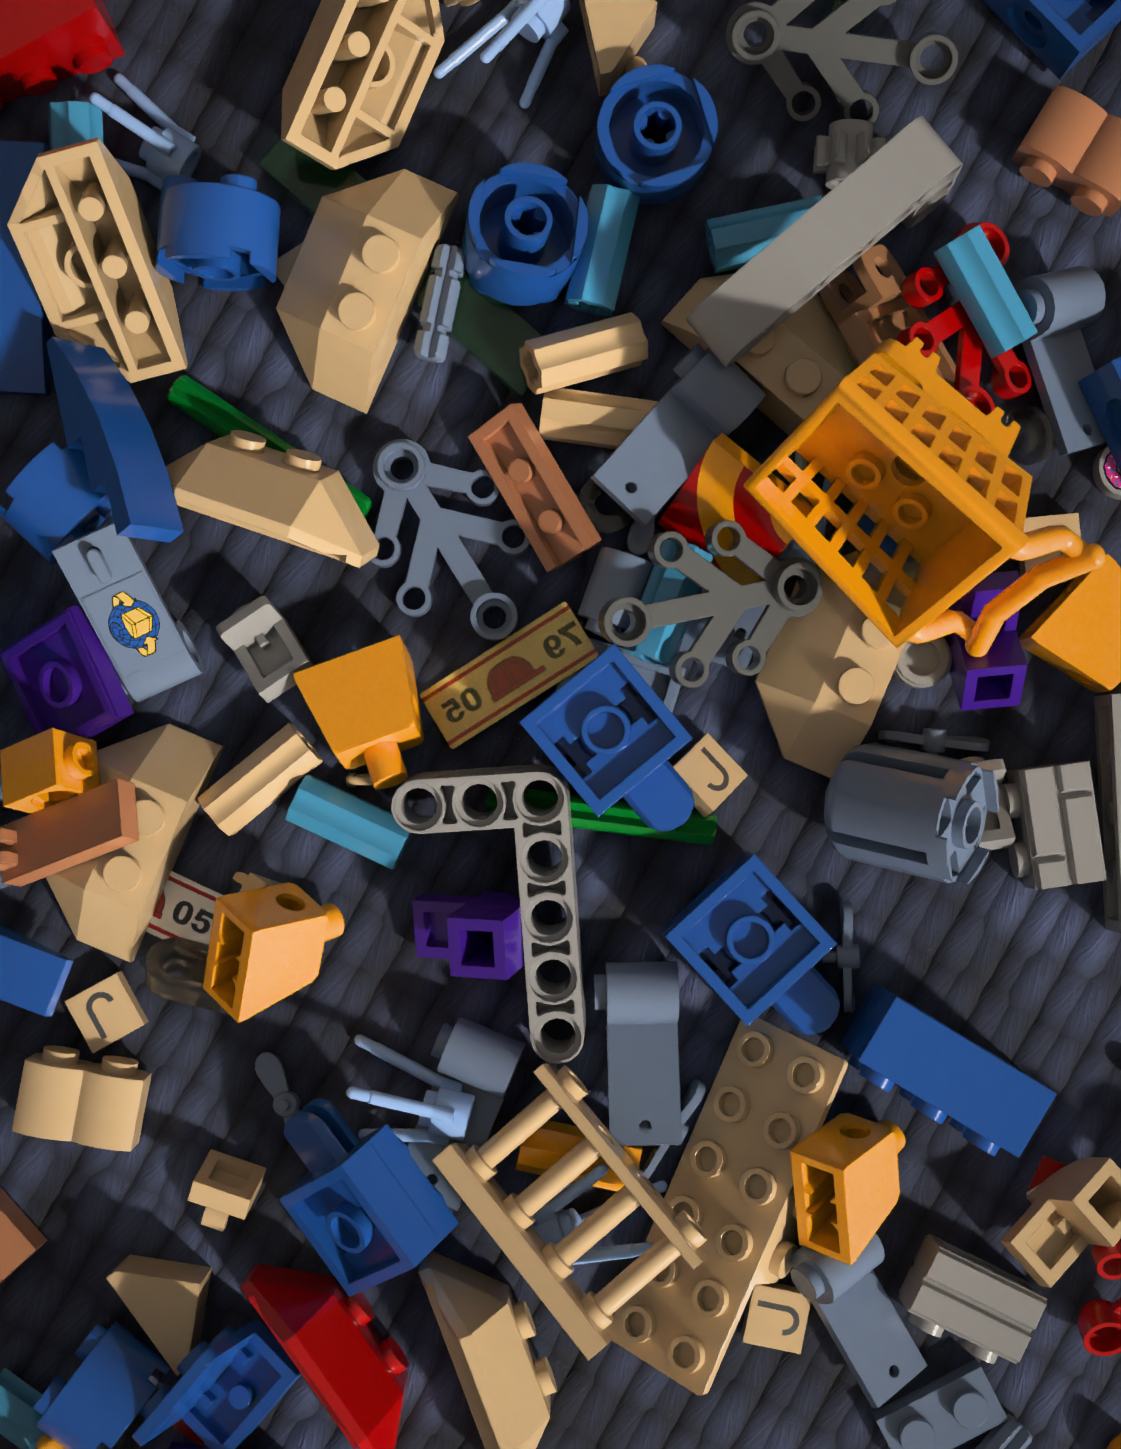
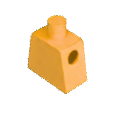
(1083, 629)
(367, 708)
(266, 946)
(845, 1184)

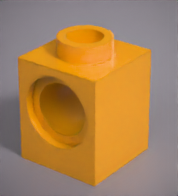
(47, 770)

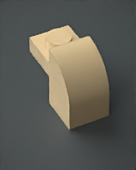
(1066, 1215)

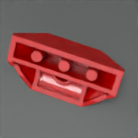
(335, 1350)

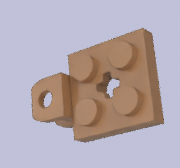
(880, 311)

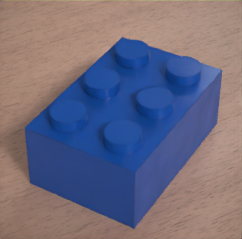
(945, 1073)

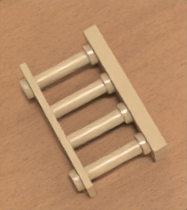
(549, 1266)

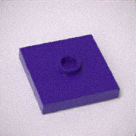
(66, 677)

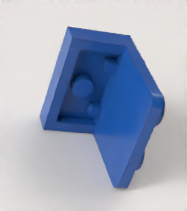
(223, 1388)

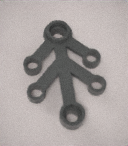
(826, 46)
(722, 602)

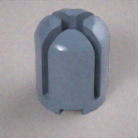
(910, 811)

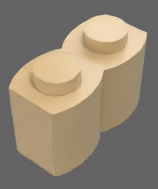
(82, 1099)

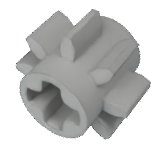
(844, 149)

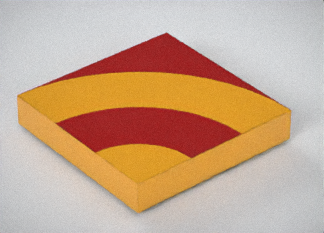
(717, 494)

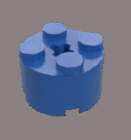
(674, 108)
(217, 232)
(523, 235)
(54, 500)
(102, 1392)

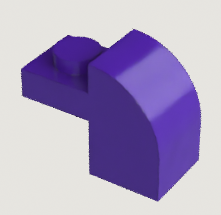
(999, 674)
(474, 932)

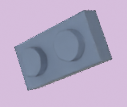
(942, 1411)

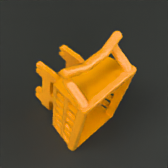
(931, 480)

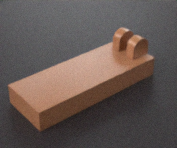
(534, 487)
(69, 833)

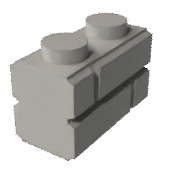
(1054, 825)
(971, 1300)

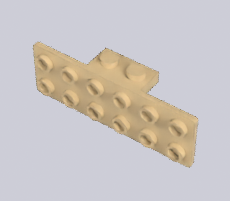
(741, 1195)

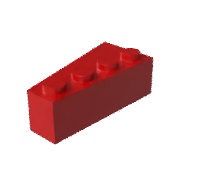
(52, 42)

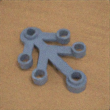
(441, 530)

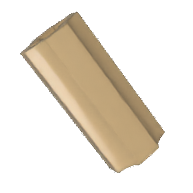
(583, 353)
(590, 417)
(260, 779)

